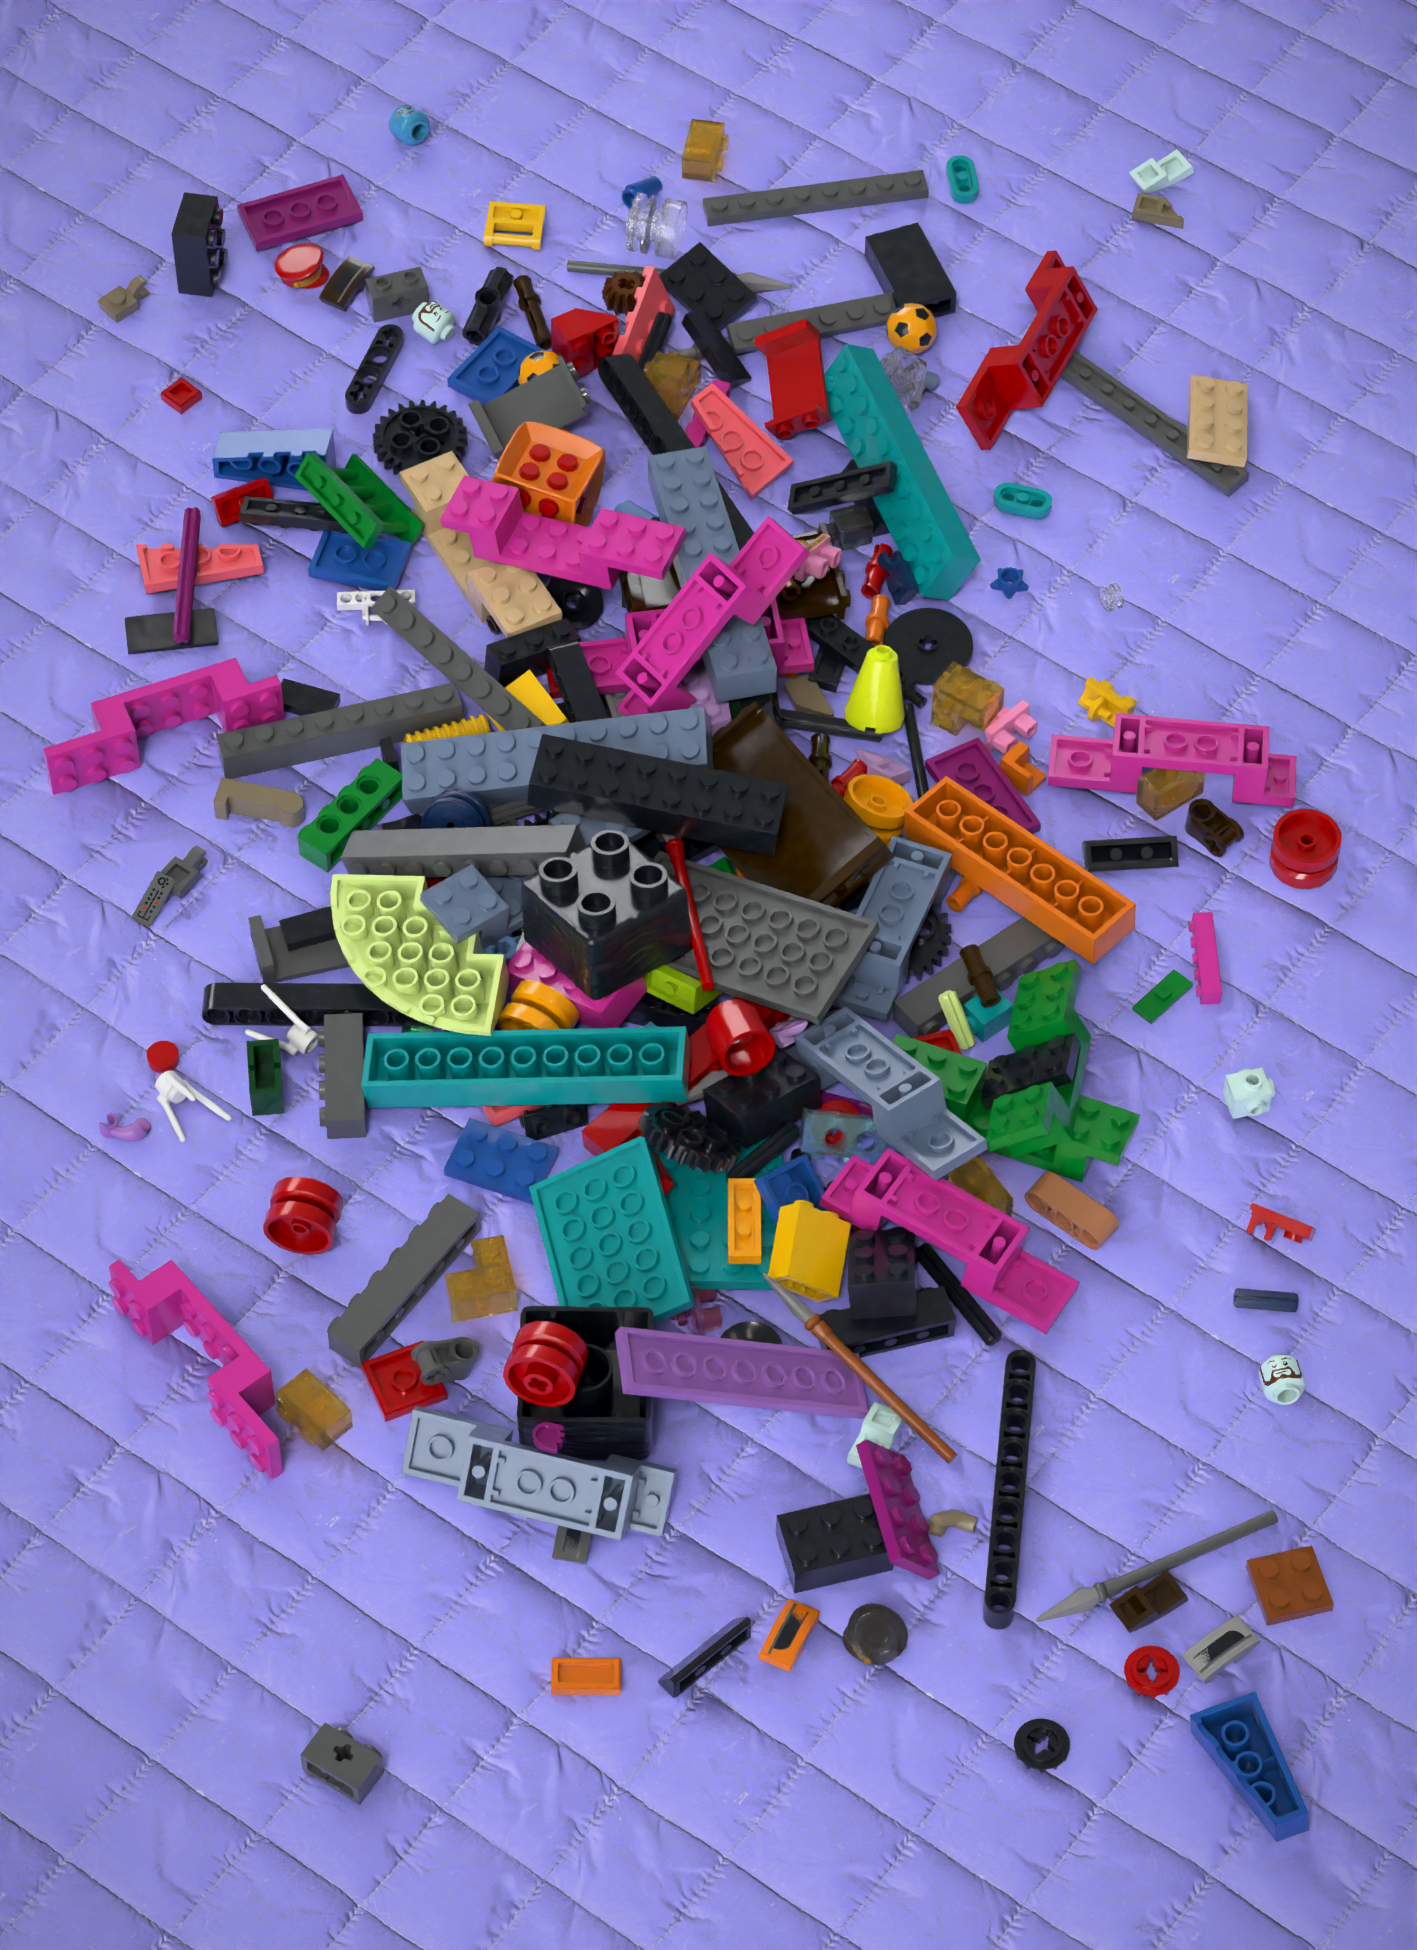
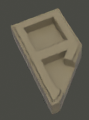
(1156, 211)
(807, 696)

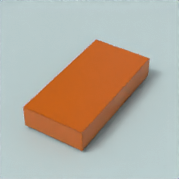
(586, 1676)

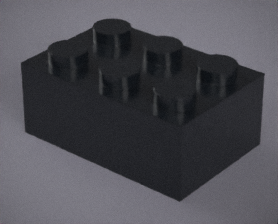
(199, 244)
(763, 1101)
(882, 1273)
(832, 1543)

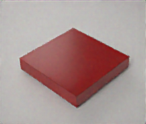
(398, 1385)

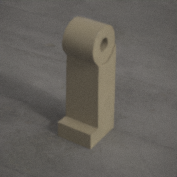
(258, 802)

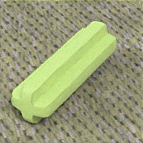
(957, 1019)

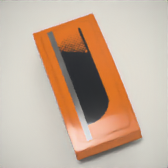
(789, 1635)

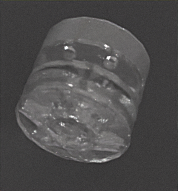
(650, 225)

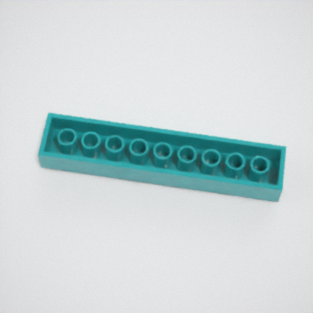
(919, 508)
(527, 1067)

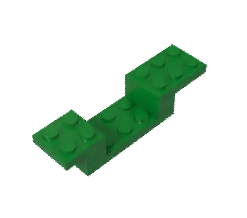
(1042, 1112)
(1098, 1130)

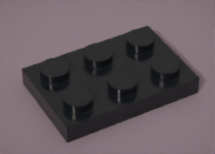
(705, 283)
(1031, 1066)

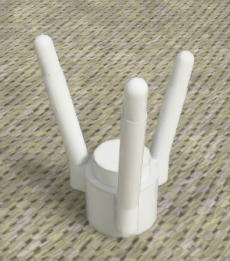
(301, 1036)
(175, 1090)

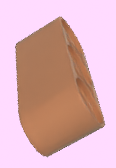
(1071, 1210)

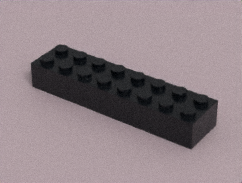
(657, 794)

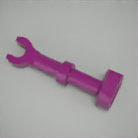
(549, 1437)

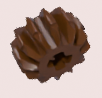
(620, 291)

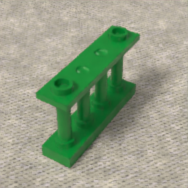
(359, 500)

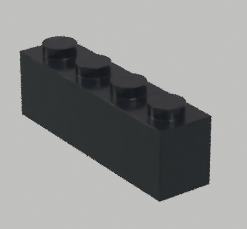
(885, 1334)

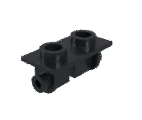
(553, 1120)

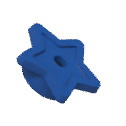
(1009, 574)

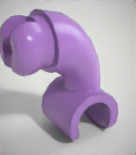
(132, 1132)

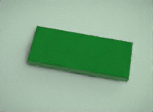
(1162, 996)

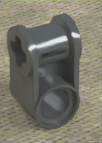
(445, 1359)

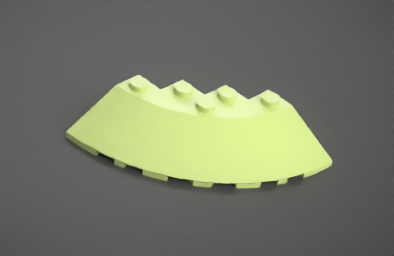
(412, 959)

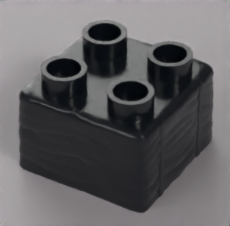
(605, 914)
(599, 1415)

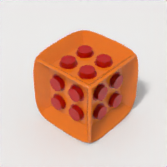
(554, 472)

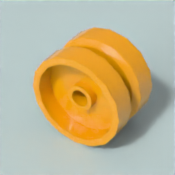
(879, 804)
(537, 1008)

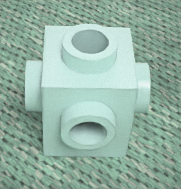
(1248, 1092)

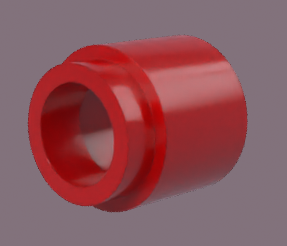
(739, 1037)

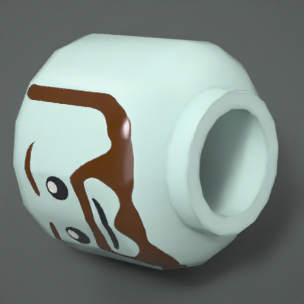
(433, 322)
(1282, 1379)

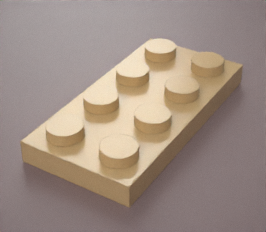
(1217, 421)

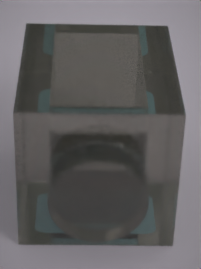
(850, 526)

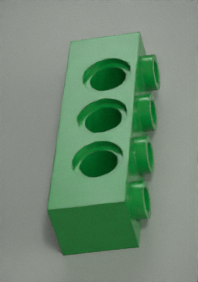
(354, 809)

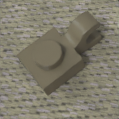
(122, 302)

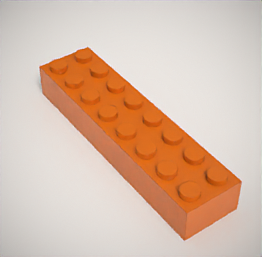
(1021, 870)

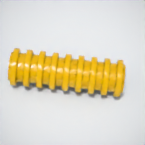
(464, 727)

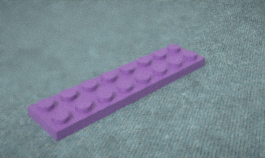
(738, 1373)

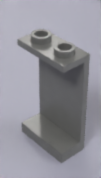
(546, 399)
(280, 965)

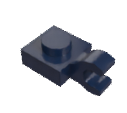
(901, 580)

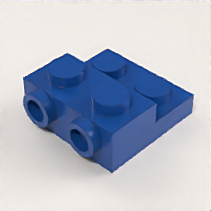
(790, 1183)

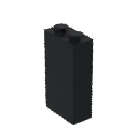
(910, 269)

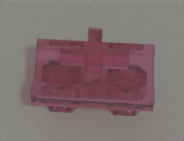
(701, 1319)

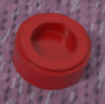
(162, 1056)

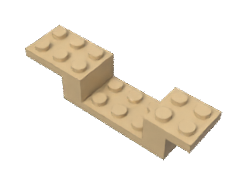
(505, 592)

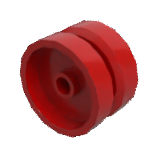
(1305, 848)
(303, 1215)
(545, 1363)

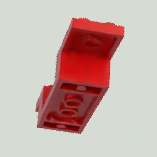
(1027, 372)

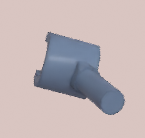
(930, 381)

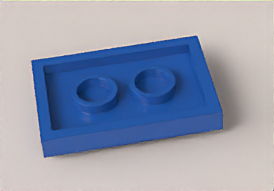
(492, 366)
(346, 562)
(500, 1160)

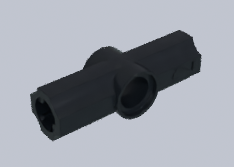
(488, 305)

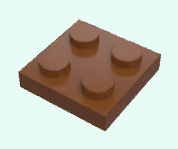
(1289, 1585)

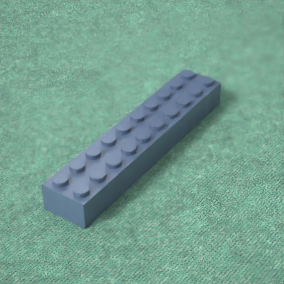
(690, 497)
(501, 762)

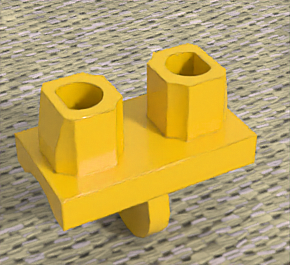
(1104, 702)

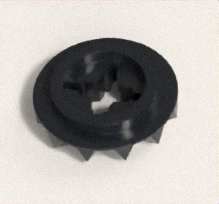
(1037, 1731)

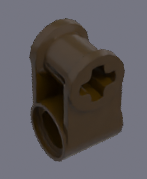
(1214, 829)

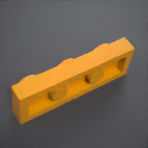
(744, 1221)

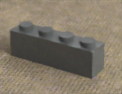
(343, 1069)

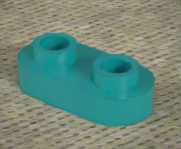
(962, 179)
(1022, 500)

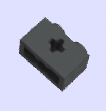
(396, 294)
(351, 1777)

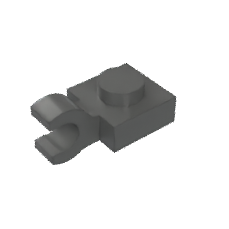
(186, 870)

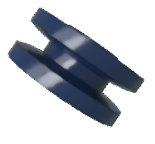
(455, 810)

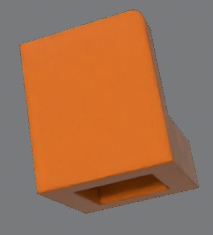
(1019, 771)

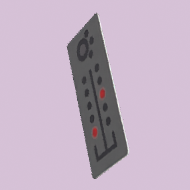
(153, 899)

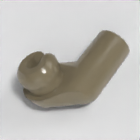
(951, 1518)

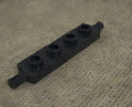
(852, 649)

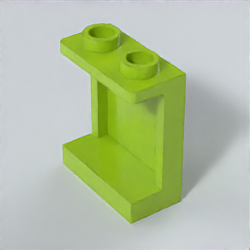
(678, 989)

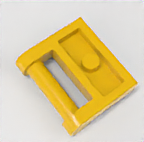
(515, 218)

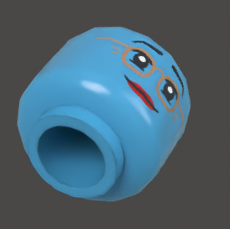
(409, 125)

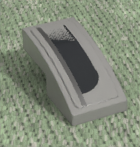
(1220, 1648)

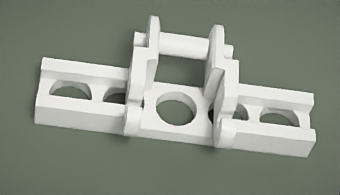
(366, 603)

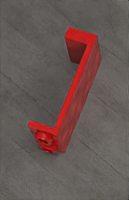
(795, 378)

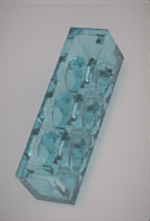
(818, 1123)

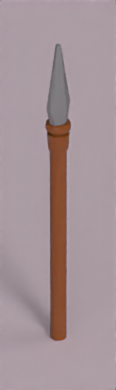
(825, 1334)

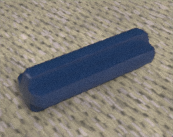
(1265, 1300)

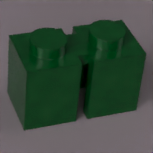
(265, 1077)

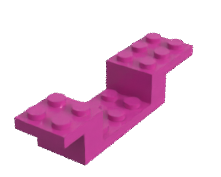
(557, 548)
(701, 612)
(786, 639)
(156, 707)
(1175, 745)
(960, 1226)
(238, 1389)

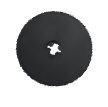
(942, 629)

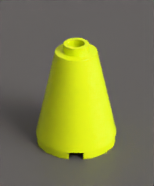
(877, 693)

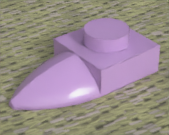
(884, 766)
(786, 1031)

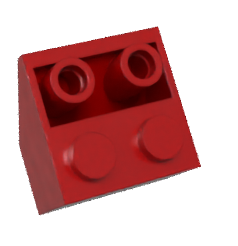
(584, 337)

